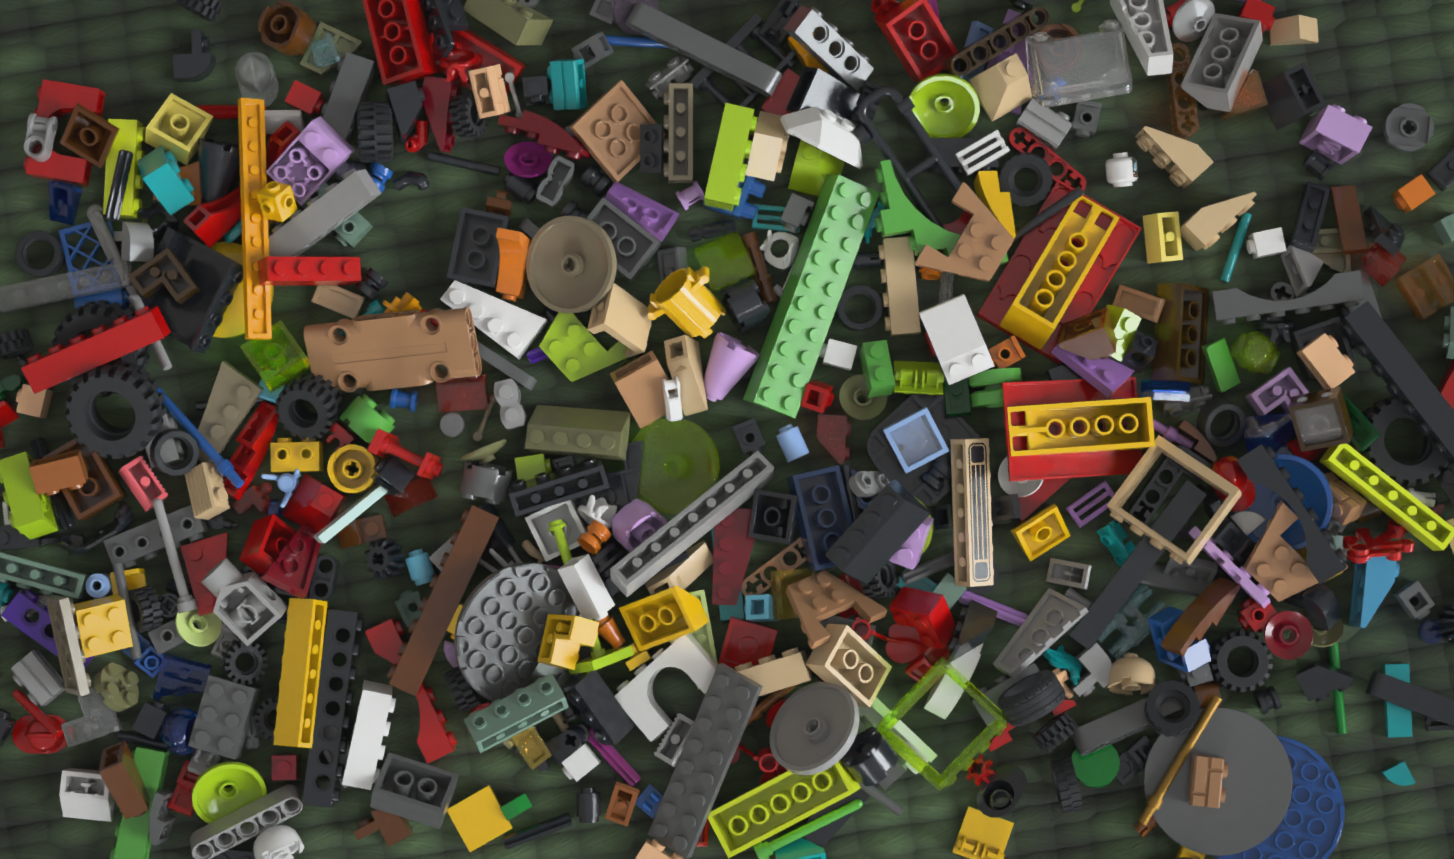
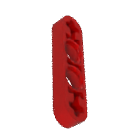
(1049, 156)

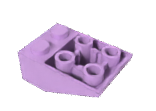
(311, 159)

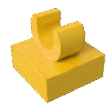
(638, 657)

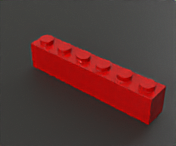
(95, 349)

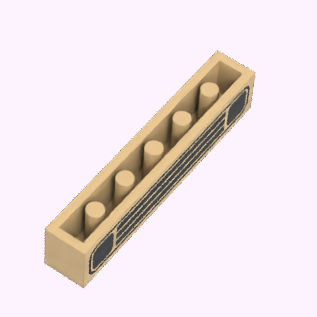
(972, 512)

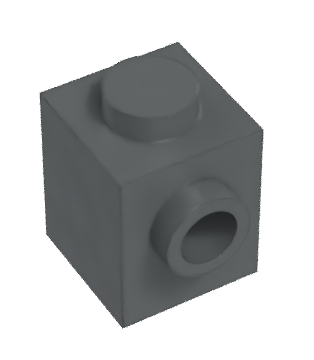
(166, 638)
(1197, 676)

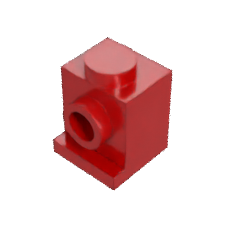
(817, 396)

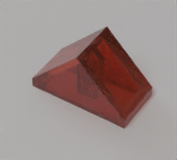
(414, 495)

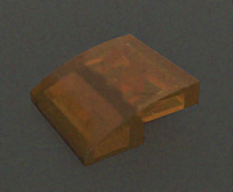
(1427, 287)

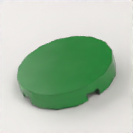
(1097, 767)

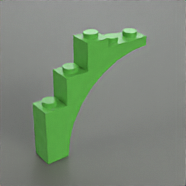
(904, 218)

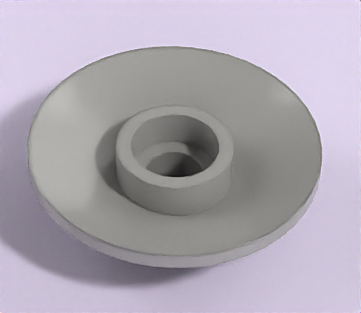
(1192, 19)

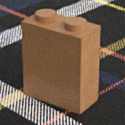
(642, 388)

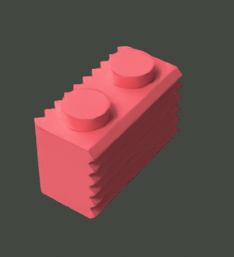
(142, 482)

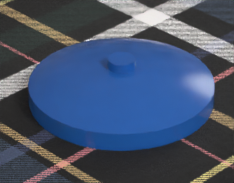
(1315, 489)

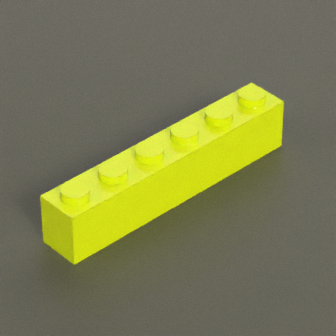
(1388, 496)

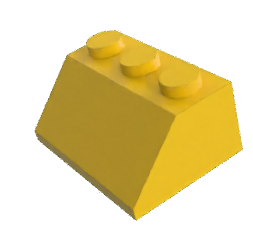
(663, 617)

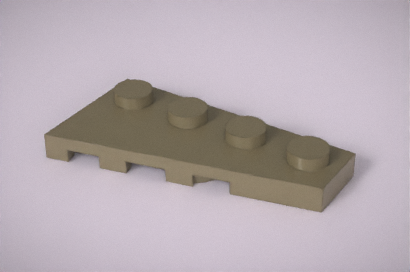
(227, 407)

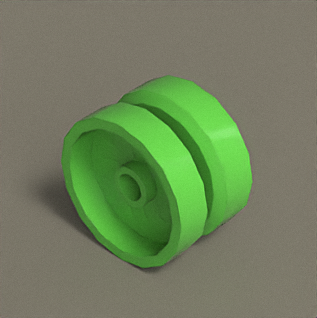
(991, 382)

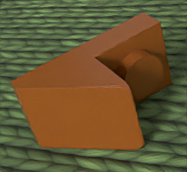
(622, 804)

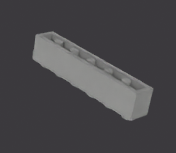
(323, 214)

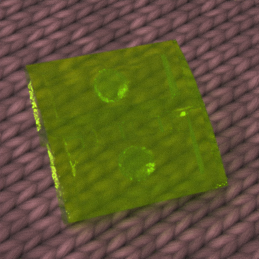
(726, 260)

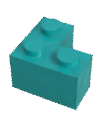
(162, 176)

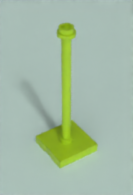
(599, 656)

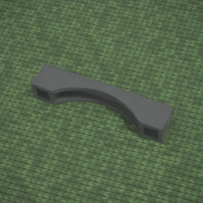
(1341, 288)

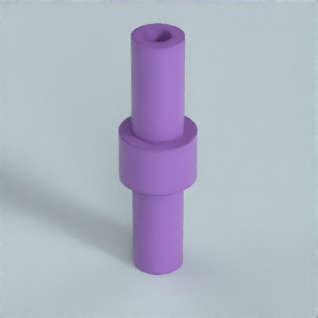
(1171, 434)

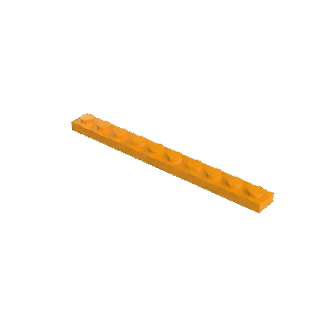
(254, 225)

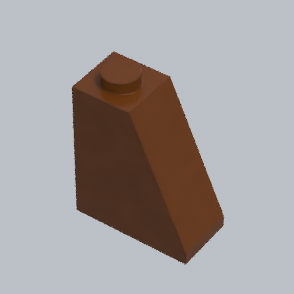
(124, 780)

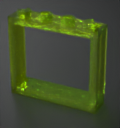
(965, 759)

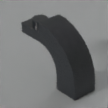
(1002, 508)

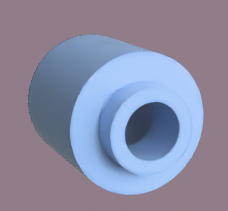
(92, 585)

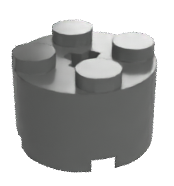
(485, 481)

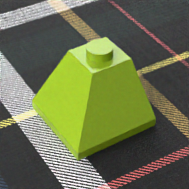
(811, 169)

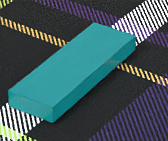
(1397, 719)

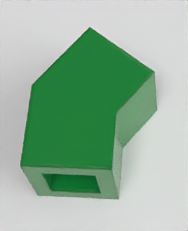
(516, 806)

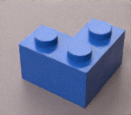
(1196, 654)

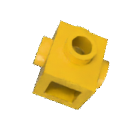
(277, 201)

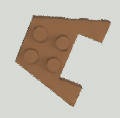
(978, 247)
(1277, 563)
(824, 597)

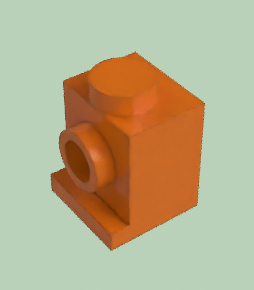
(1014, 349)

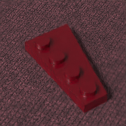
(730, 556)

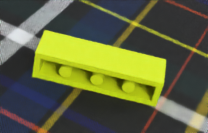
(129, 138)

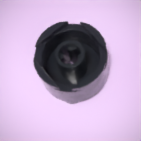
(744, 304)
(869, 757)

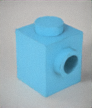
(759, 608)

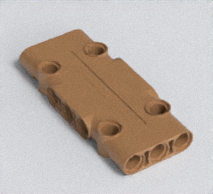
(394, 349)

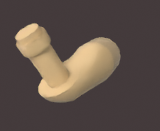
(532, 551)

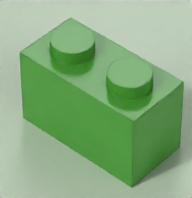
(877, 369)

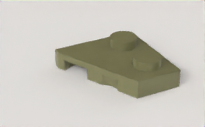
(344, 43)
(1329, 251)

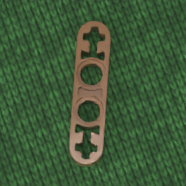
(778, 563)

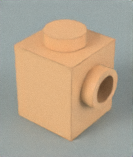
(33, 404)

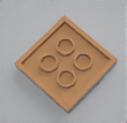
(613, 130)

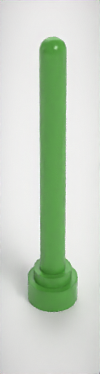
(765, 849)

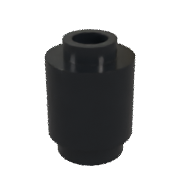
(520, 188)
(588, 805)

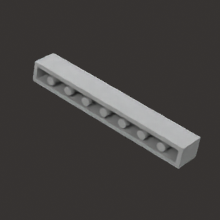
(691, 523)

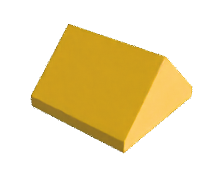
(1041, 532)

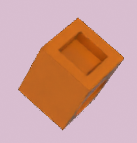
(1413, 194)

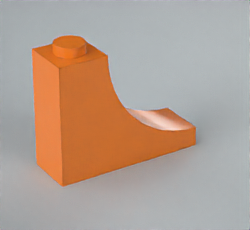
(512, 265)

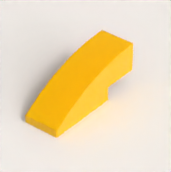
(997, 202)

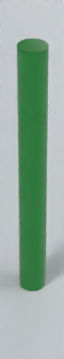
(1338, 696)

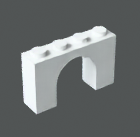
(637, 696)

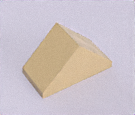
(1294, 30)

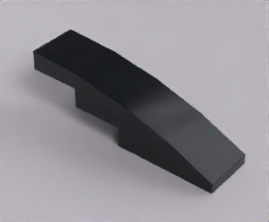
(1234, 541)

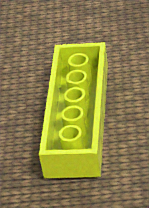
(778, 806)

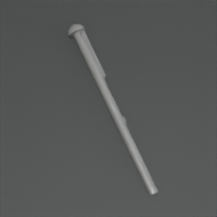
(111, 251)

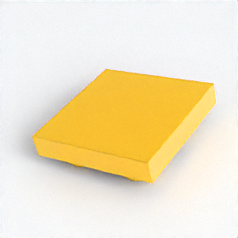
(479, 818)

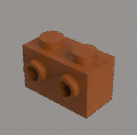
(58, 472)

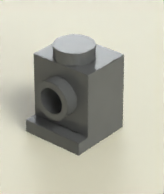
(599, 46)
(1079, 126)
(795, 213)
(1423, 601)

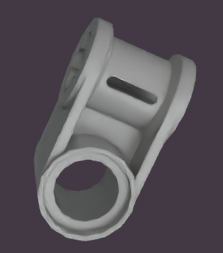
(40, 131)

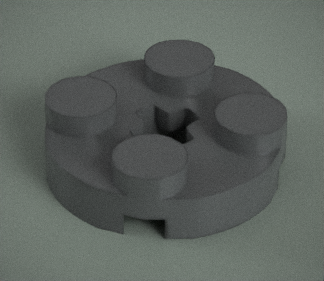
(1418, 119)

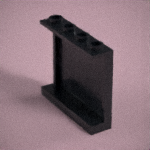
(215, 275)

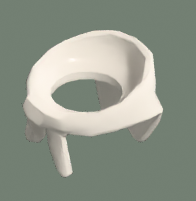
(789, 258)
(598, 511)

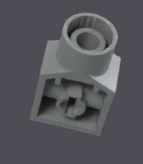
(243, 601)

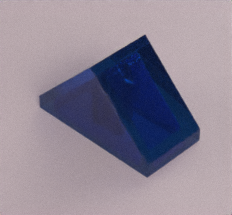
(63, 201)

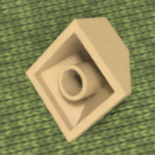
(1002, 87)

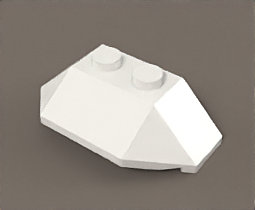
(825, 132)

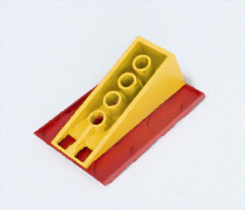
(1058, 271)
(1056, 432)

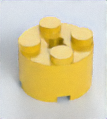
(339, 471)

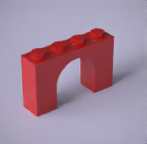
(56, 100)

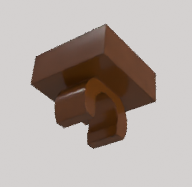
(500, 204)

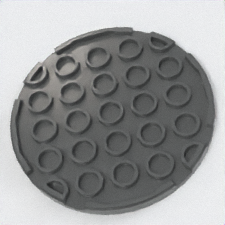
(505, 625)
(1255, 785)

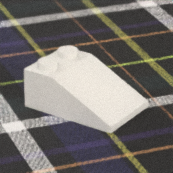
(956, 339)

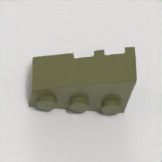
(511, 20)

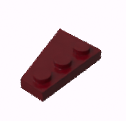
(295, 563)

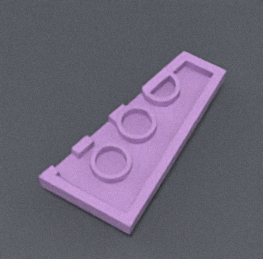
(1239, 575)

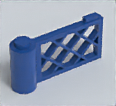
(117, 295)

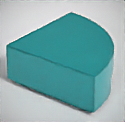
(1399, 774)

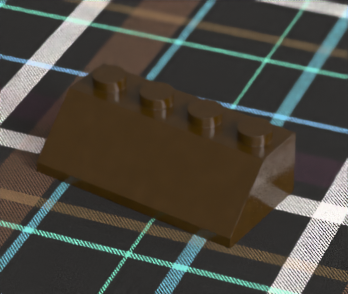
(1181, 334)

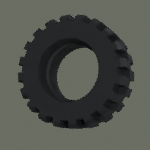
(91, 316)
(99, 434)
(1405, 474)

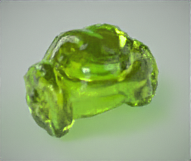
(1255, 352)

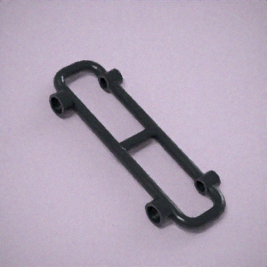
(867, 131)

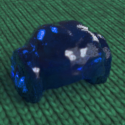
(177, 729)

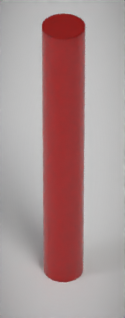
(37, 713)

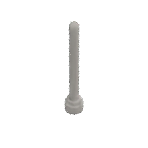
(185, 601)

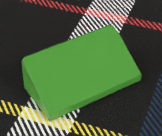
(1221, 365)

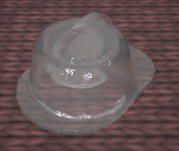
(257, 77)

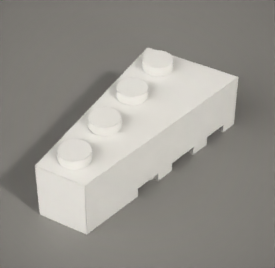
(1147, 32)
(368, 734)

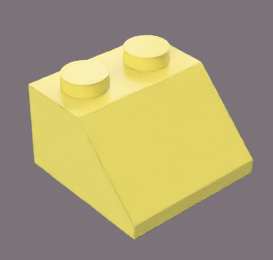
(178, 128)

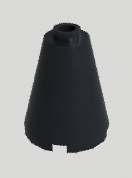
(217, 167)

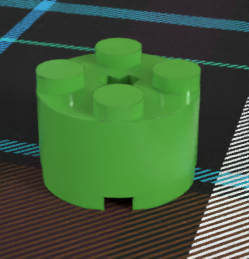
(365, 419)

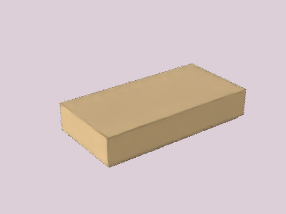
(339, 300)

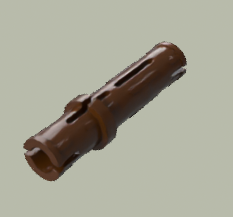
(762, 277)

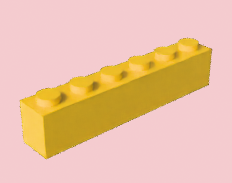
(300, 672)

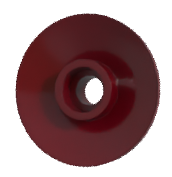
(1300, 635)

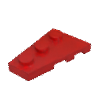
(200, 559)

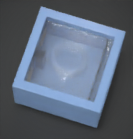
(915, 439)

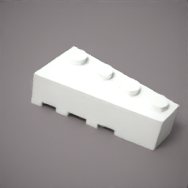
(501, 321)

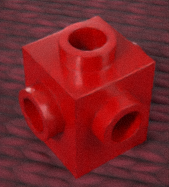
(1247, 617)

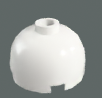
(277, 843)

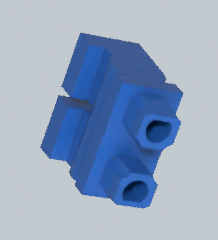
(745, 210)

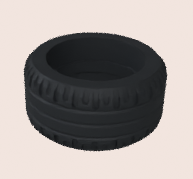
(1031, 698)

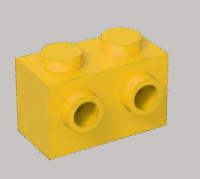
(302, 455)

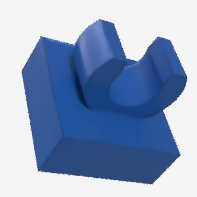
(650, 800)

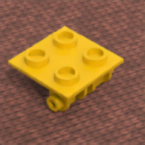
(982, 836)

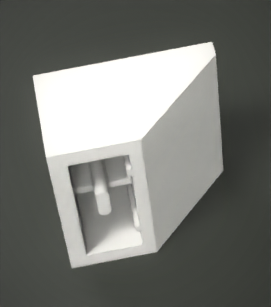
(85, 795)

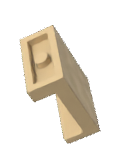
(623, 319)

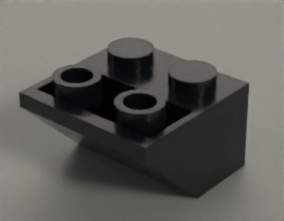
(1292, 96)

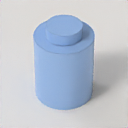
(792, 442)

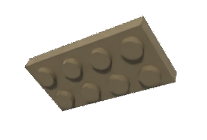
(66, 640)

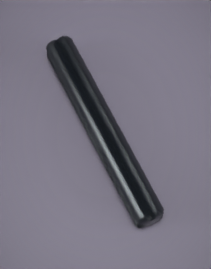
(58, 500)

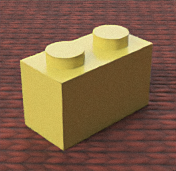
(1162, 237)

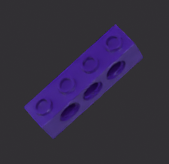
(17, 615)

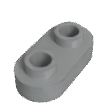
(867, 483)

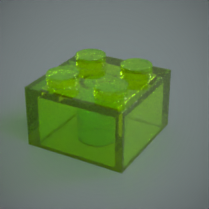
(276, 359)

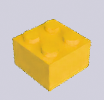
(102, 625)

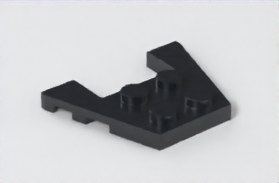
(622, 484)

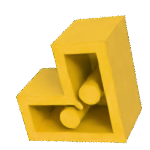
(563, 639)

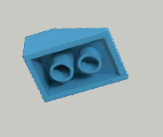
(1369, 588)

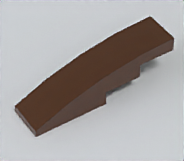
(1198, 616)

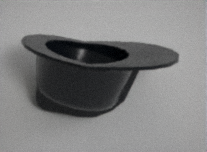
(1002, 792)

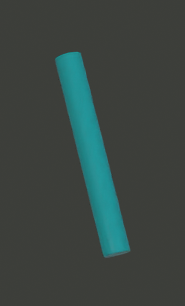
(1235, 247)

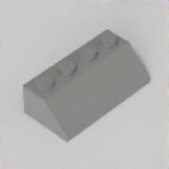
(1223, 61)

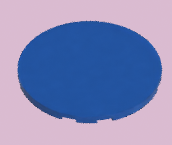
(1313, 815)

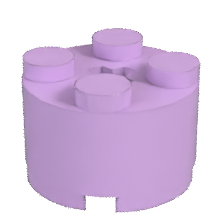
(636, 524)

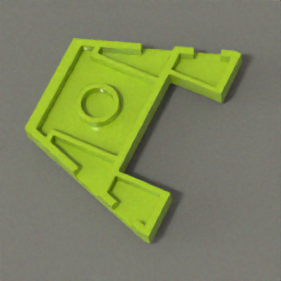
(575, 348)

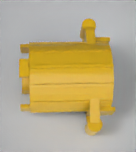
(687, 302)

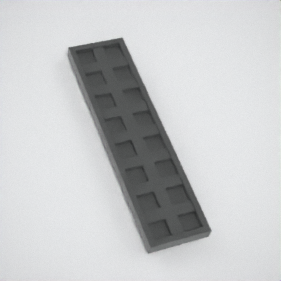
(705, 760)

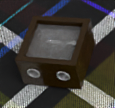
(1321, 419)

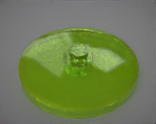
(676, 464)

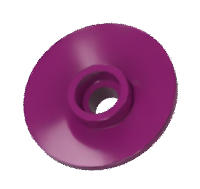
(527, 159)

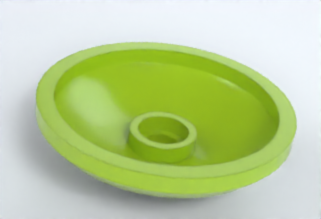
(948, 118)
(215, 801)

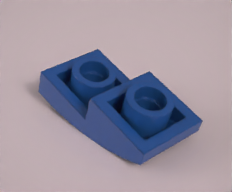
(150, 660)

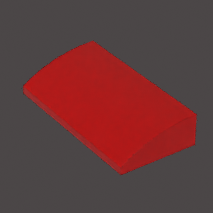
(486, 55)

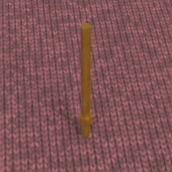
(1155, 801)

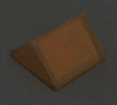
(1249, 98)

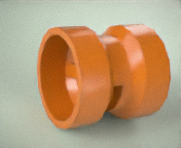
(594, 537)

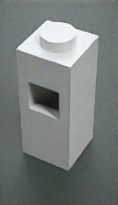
(586, 587)

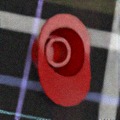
(1232, 472)
(34, 738)

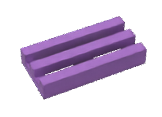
(1075, 516)

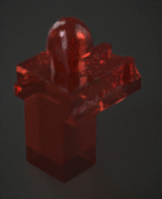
(254, 495)

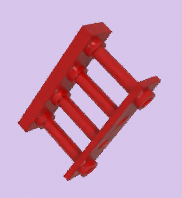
(387, 444)

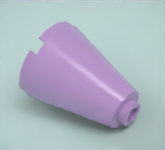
(726, 365)

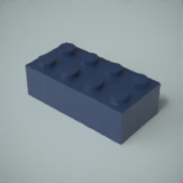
(820, 513)

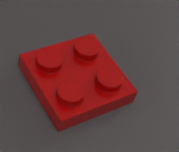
(746, 642)

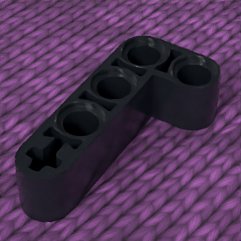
(1162, 490)
(318, 577)

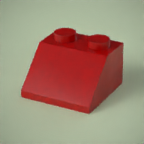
(265, 542)

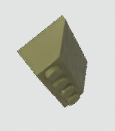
(578, 432)

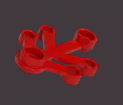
(1379, 546)

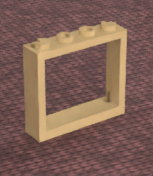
(1194, 466)

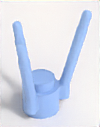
(286, 482)

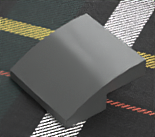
(159, 821)

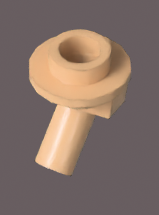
(1062, 677)

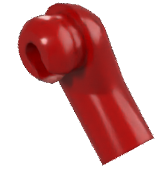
(419, 138)

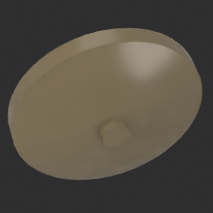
(571, 264)

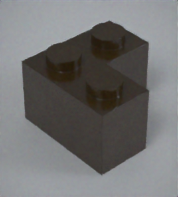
(167, 272)

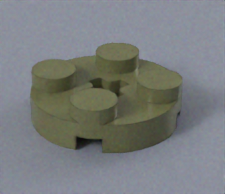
(117, 687)

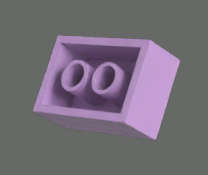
(1336, 134)

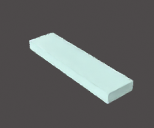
(350, 514)

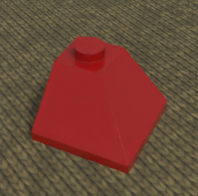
(314, 504)

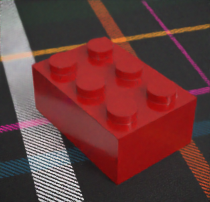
(917, 38)

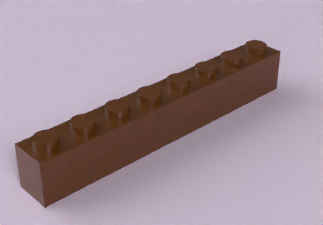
(443, 601)

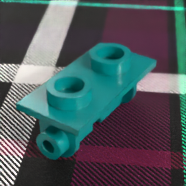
(1112, 538)

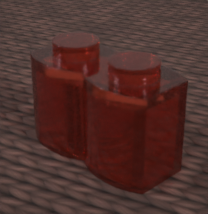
(1381, 264)

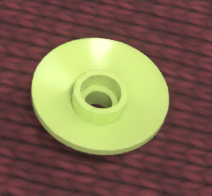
(208, 627)

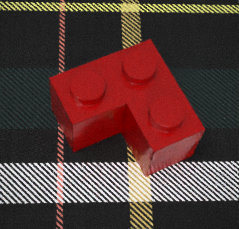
(926, 613)

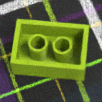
(30, 512)

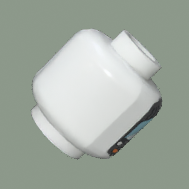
(1121, 170)

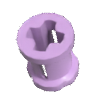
(690, 195)

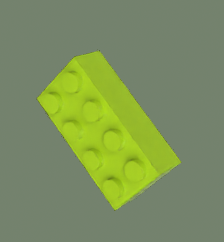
(729, 155)

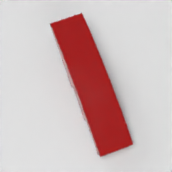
(253, 442)

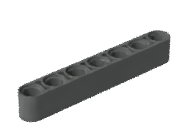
(703, 49)

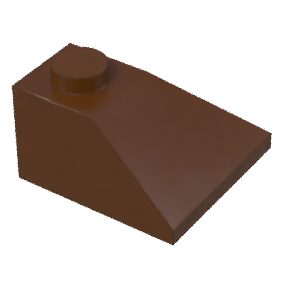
(89, 135)
(1089, 335)

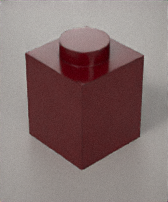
(286, 766)

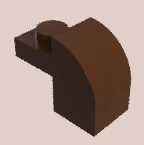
(391, 827)

